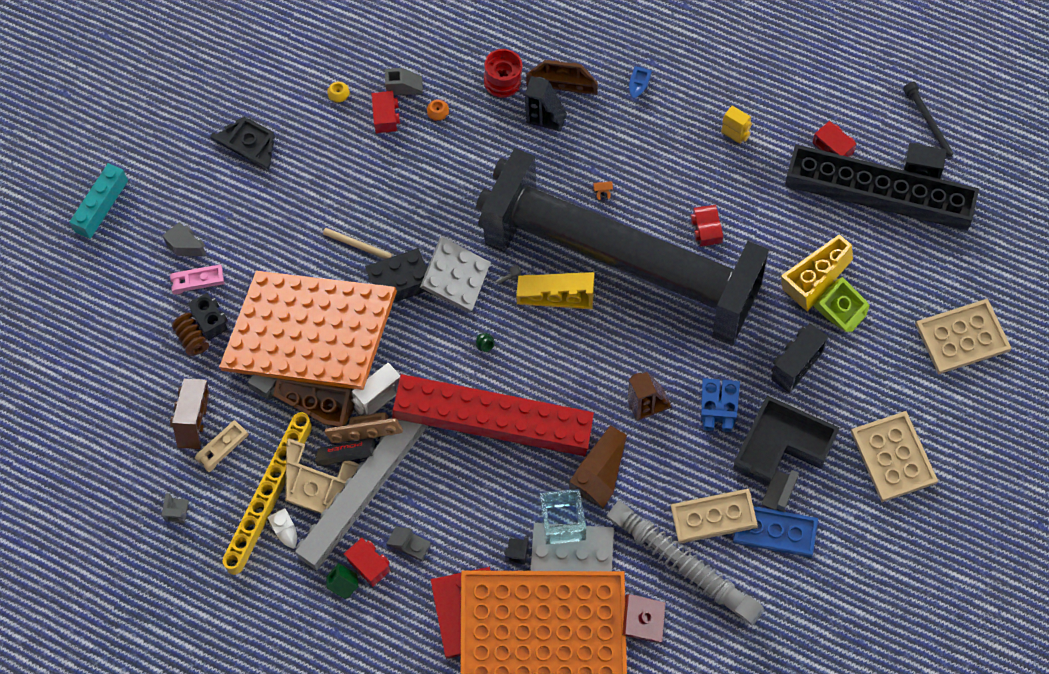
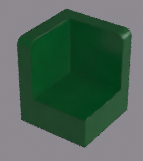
(342, 581)

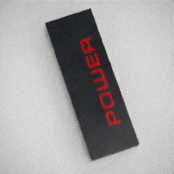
(345, 452)

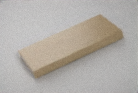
(714, 516)

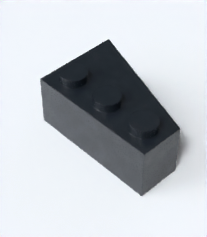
(543, 105)

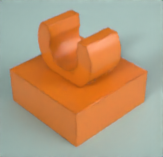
(603, 187)

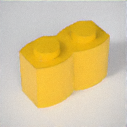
(736, 125)

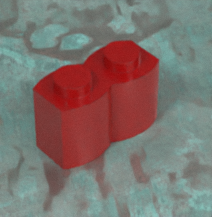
(707, 225)

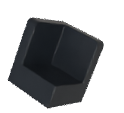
(517, 551)

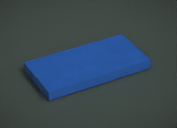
(780, 532)

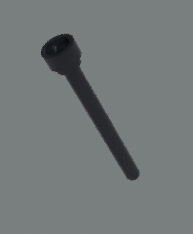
(912, 90)

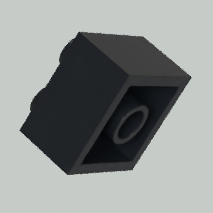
(924, 160)

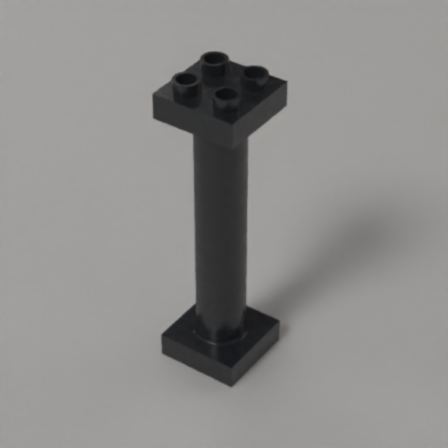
(519, 205)

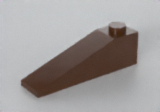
(323, 402)
(600, 468)

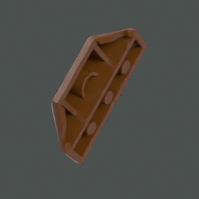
(565, 76)

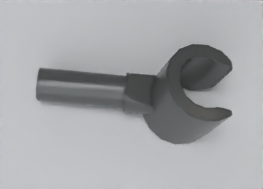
(514, 273)

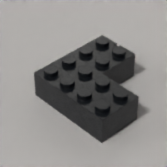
(780, 431)

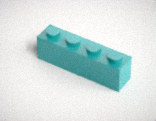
(98, 201)

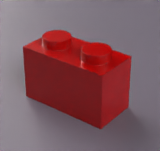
(384, 112)
(834, 140)
(367, 561)

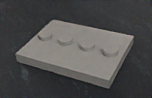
(586, 555)

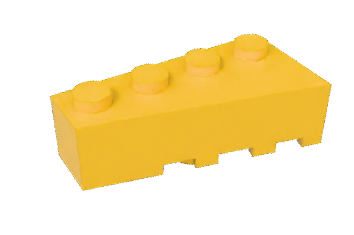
(817, 272)
(557, 290)

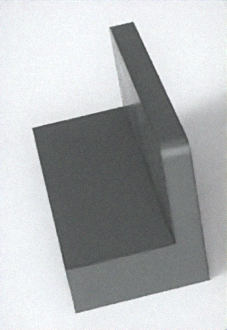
(780, 490)

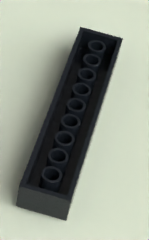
(882, 187)

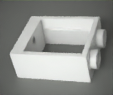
(377, 392)

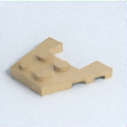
(311, 487)

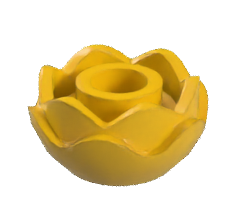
(339, 96)

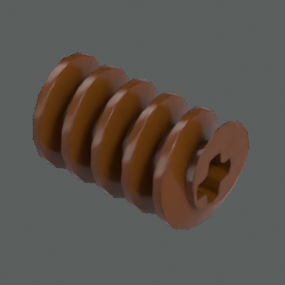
(189, 335)

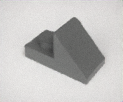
(408, 543)

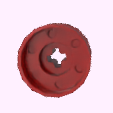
(502, 73)

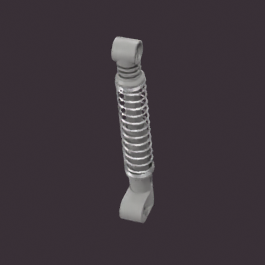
(697, 572)

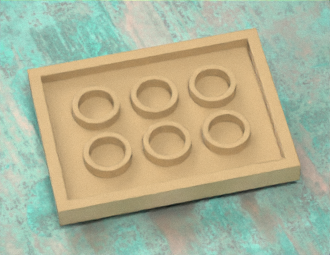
(963, 336)
(894, 456)

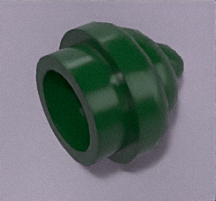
(485, 342)

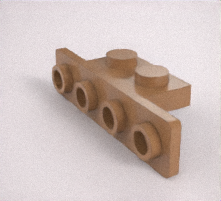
(364, 427)

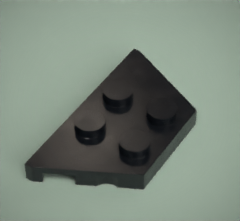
(248, 141)

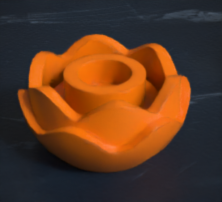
(437, 114)

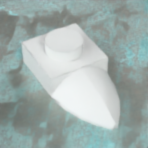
(284, 528)

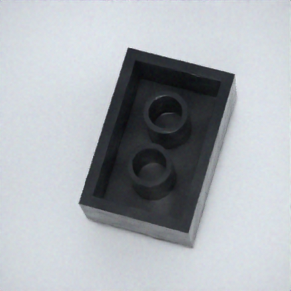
(402, 272)
(798, 357)

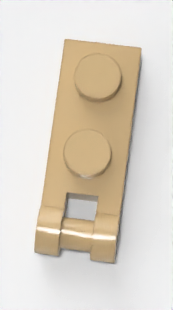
(221, 445)

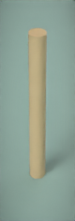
(358, 244)

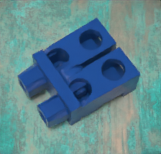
(717, 410)

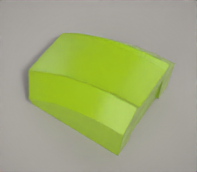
(842, 305)

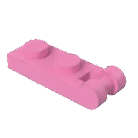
(197, 278)

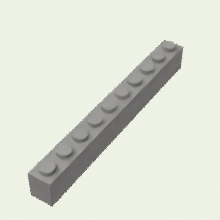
(357, 494)

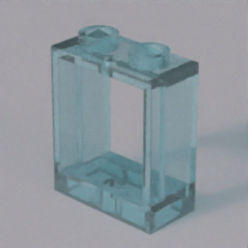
(566, 532)

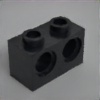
(205, 317)

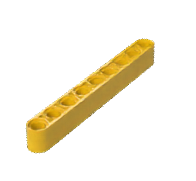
(261, 500)

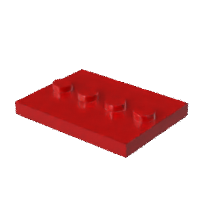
(448, 607)

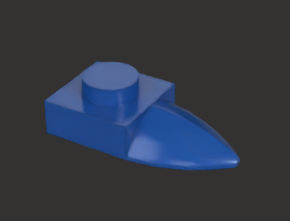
(639, 81)

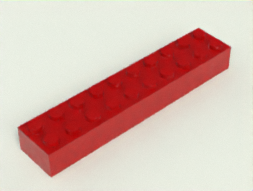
(493, 415)

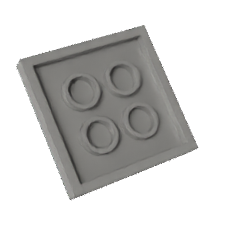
(455, 274)

